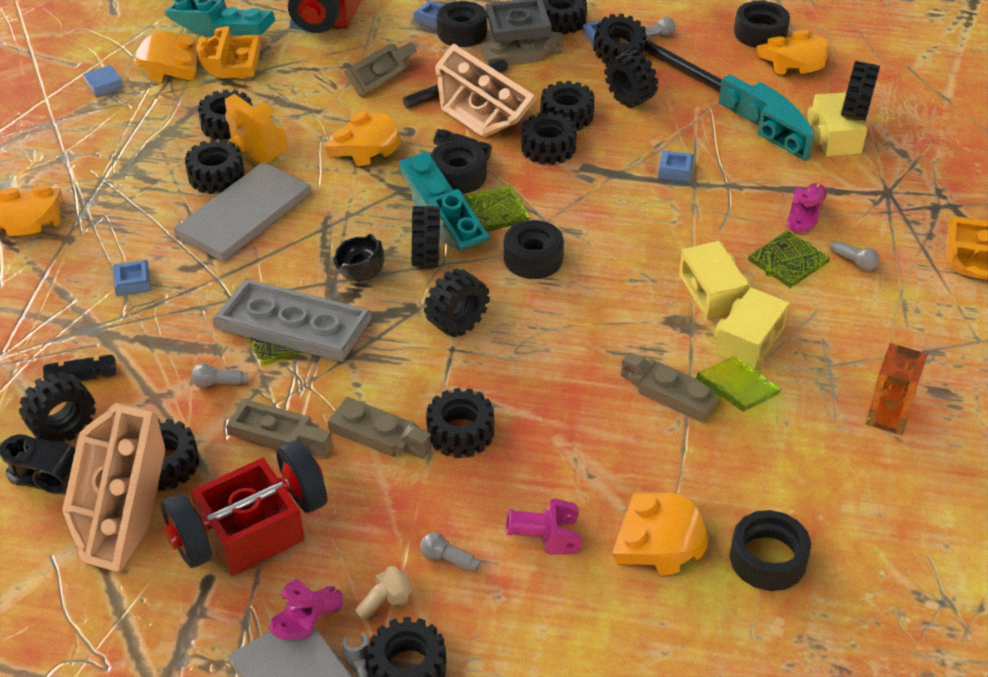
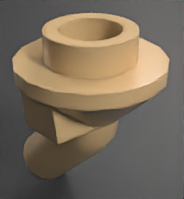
(390, 585)

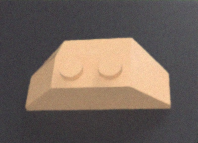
(479, 94)
(114, 484)

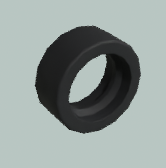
(764, 13)
(776, 526)

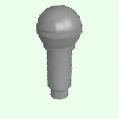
(664, 27)
(866, 259)
(206, 376)
(437, 548)

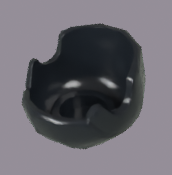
(359, 258)

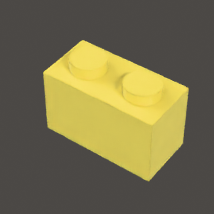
(835, 132)
(712, 278)
(751, 327)

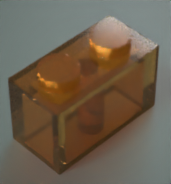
(896, 389)

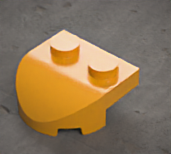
(798, 51)
(168, 55)
(229, 55)
(254, 130)
(365, 137)
(28, 210)
(968, 246)
(661, 532)

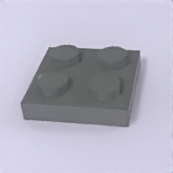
(518, 20)

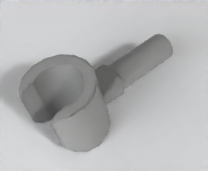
(357, 656)

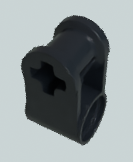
(42, 466)

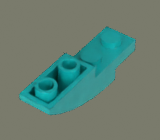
(208, 15)
(776, 116)
(430, 188)

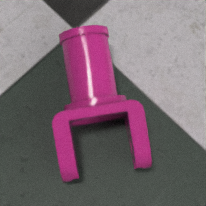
(806, 208)
(545, 526)
(303, 610)

